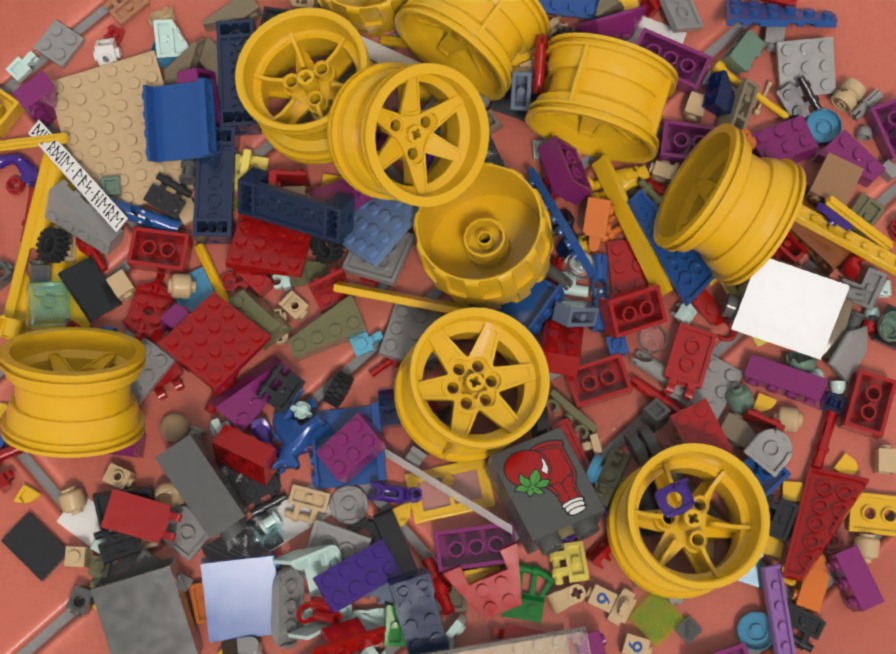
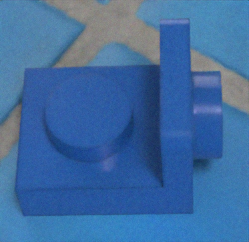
(617, 346)

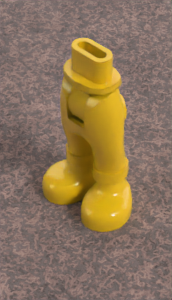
(628, 177)

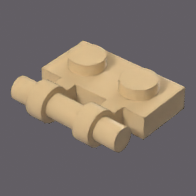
(309, 499)

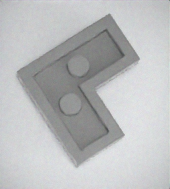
(873, 283)

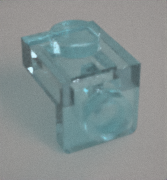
(272, 537)

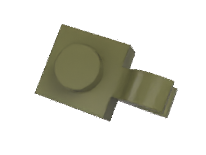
(98, 569)

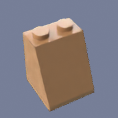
(834, 178)

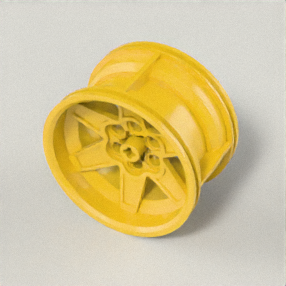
(474, 37)
(603, 97)
(526, 371)

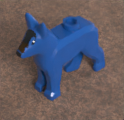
(294, 435)

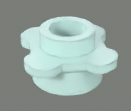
(301, 410)

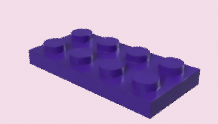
(357, 576)

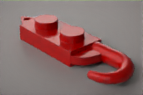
(711, 312)

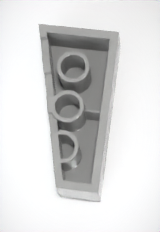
(80, 219)

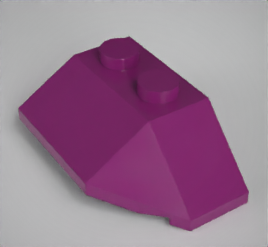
(618, 25)

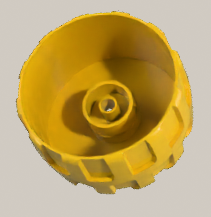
(496, 208)

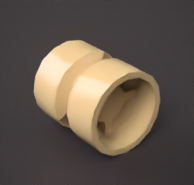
(849, 94)

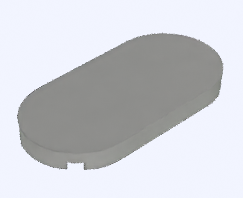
(286, 599)

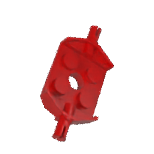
(148, 297)

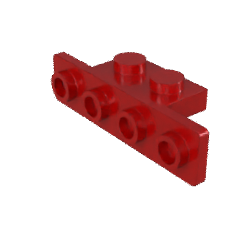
(348, 637)

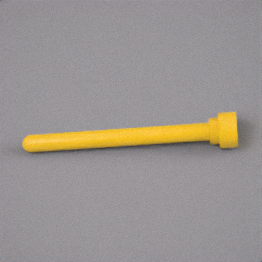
(761, 98)

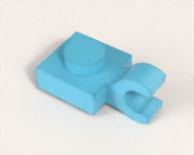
(364, 344)

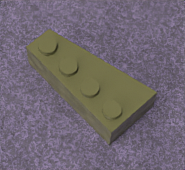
(328, 330)

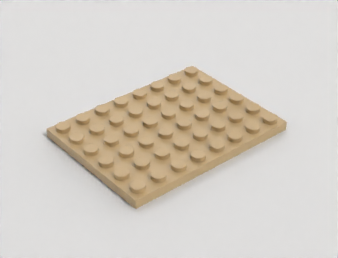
(107, 125)

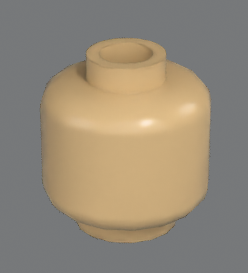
(181, 286)
(790, 417)
(72, 500)
(868, 546)

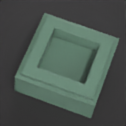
(111, 185)

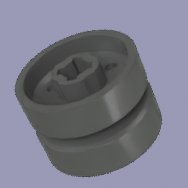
(643, 445)

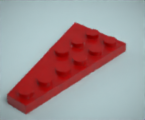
(822, 509)

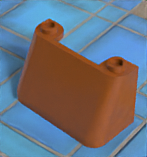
(824, 251)

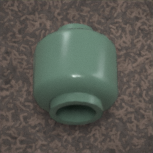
(740, 398)

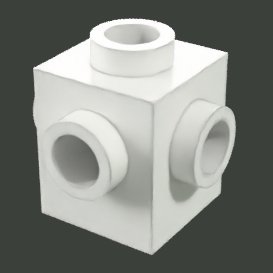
(106, 51)

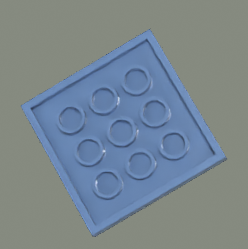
(379, 228)

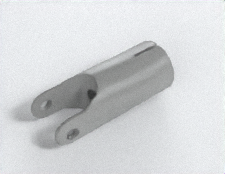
(650, 366)

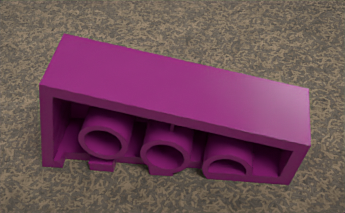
(786, 381)
(240, 402)

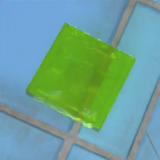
(656, 618)

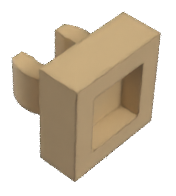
(594, 444)

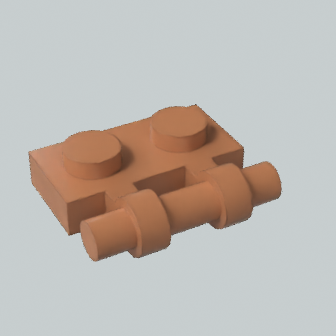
(125, 10)

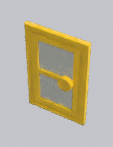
(464, 478)

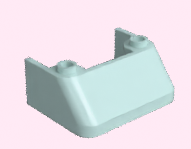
(314, 561)

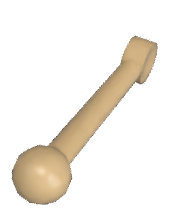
(757, 111)

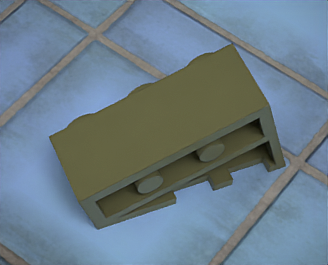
(261, 314)

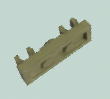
(571, 413)
(611, 475)

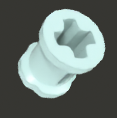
(270, 522)

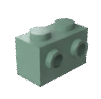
(743, 52)

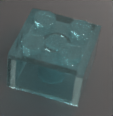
(48, 304)

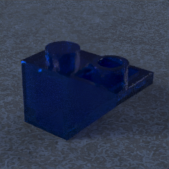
(719, 94)
(387, 409)

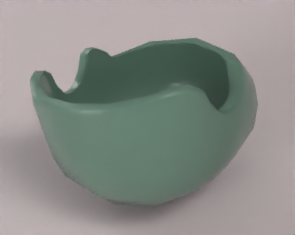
(887, 326)
(801, 361)

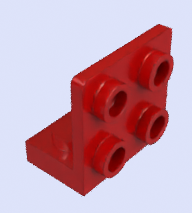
(281, 177)
(323, 289)
(756, 418)

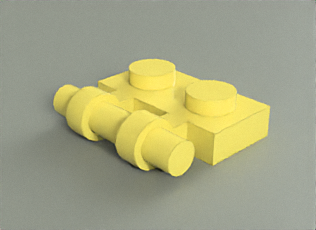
(575, 562)

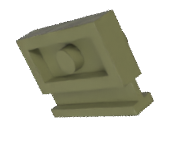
(868, 210)

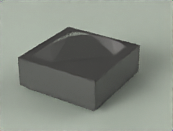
(688, 630)

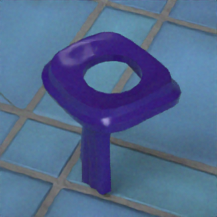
(679, 487)

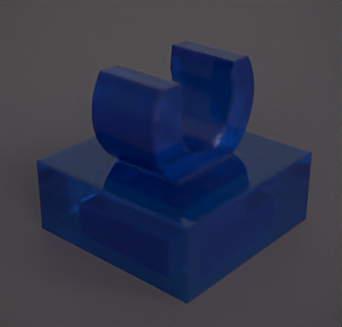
(834, 402)

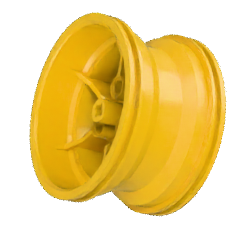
(290, 42)
(457, 150)
(729, 205)
(72, 391)
(719, 473)

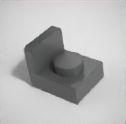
(39, 271)

